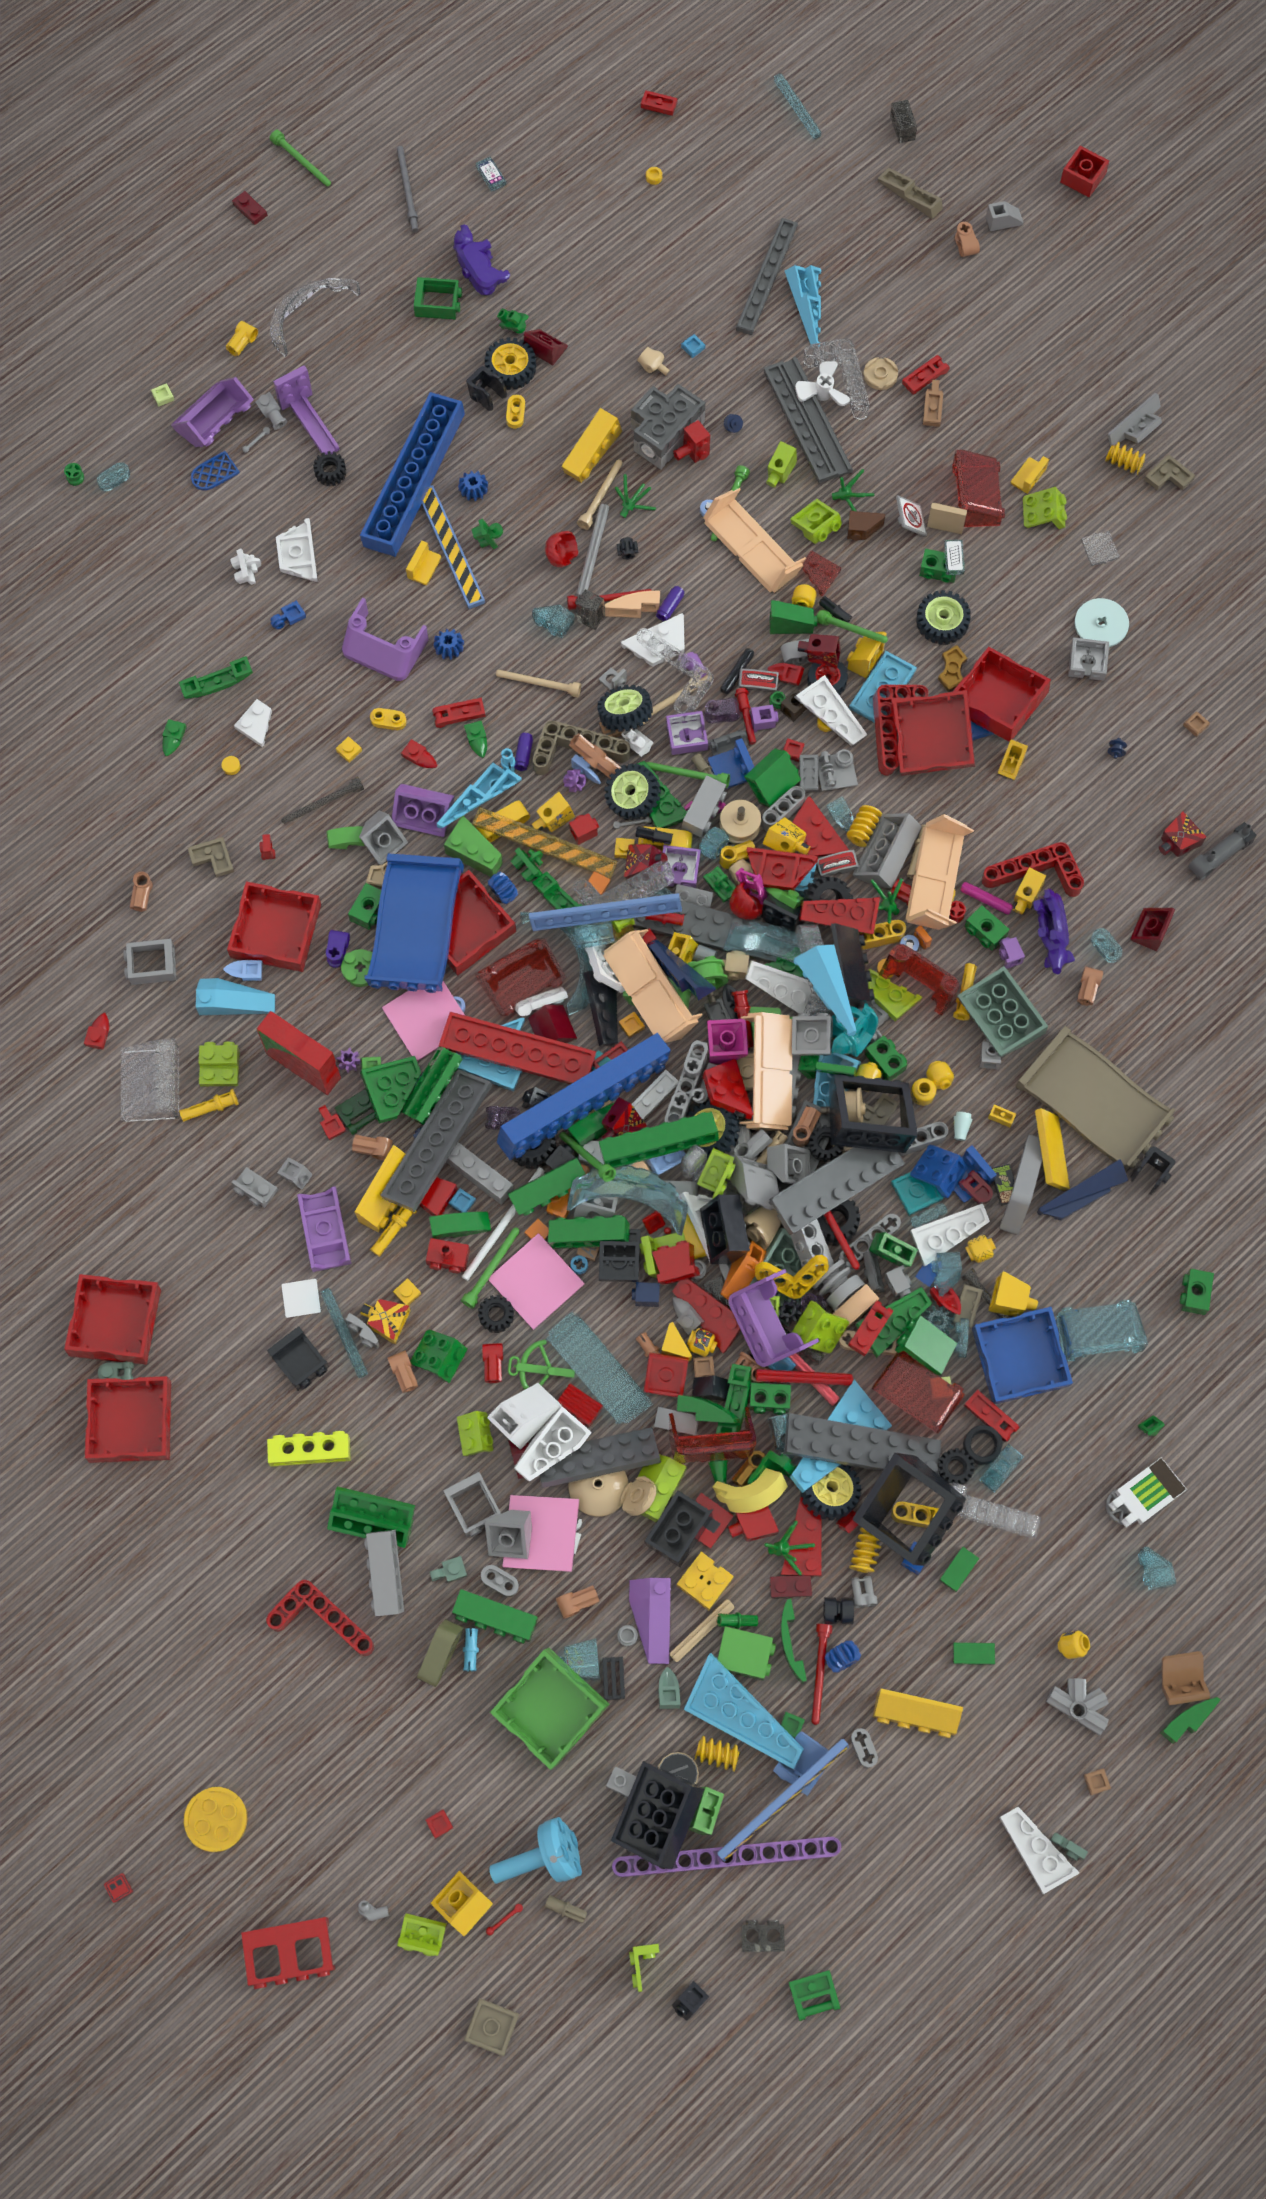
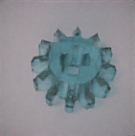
(713, 843)
(935, 1315)

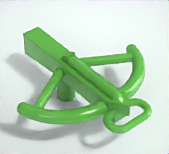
(548, 1370)

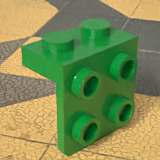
(439, 1355)
(774, 1462)

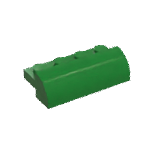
(431, 1085)
(365, 1513)

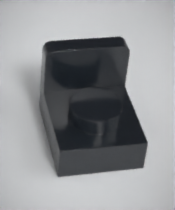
(533, 1097)
(560, 1156)
(689, 2001)

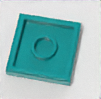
(915, 1194)

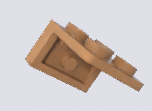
(1184, 1678)

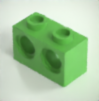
(706, 1812)

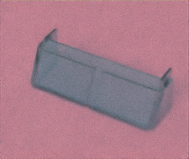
(598, 1369)

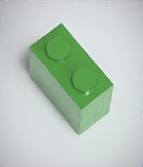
(746, 1653)

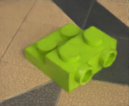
(817, 521)
(219, 1064)

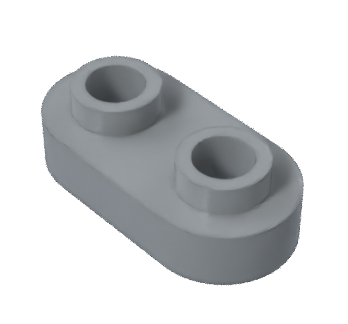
(500, 1580)

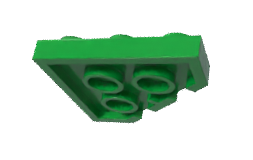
(390, 1086)

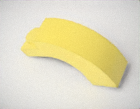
(754, 1496)

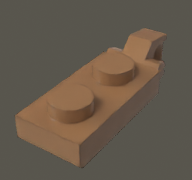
(933, 405)

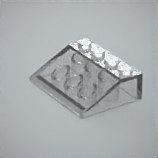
(150, 1081)

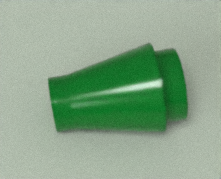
(719, 1470)

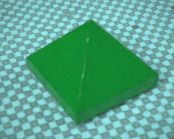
(1151, 1426)

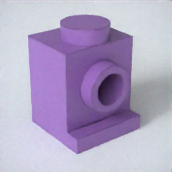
(763, 717)
(1011, 952)

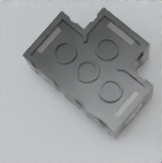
(661, 420)

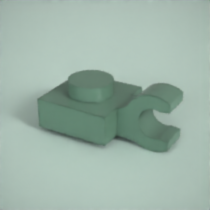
(452, 1570)

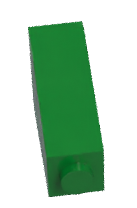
(791, 618)

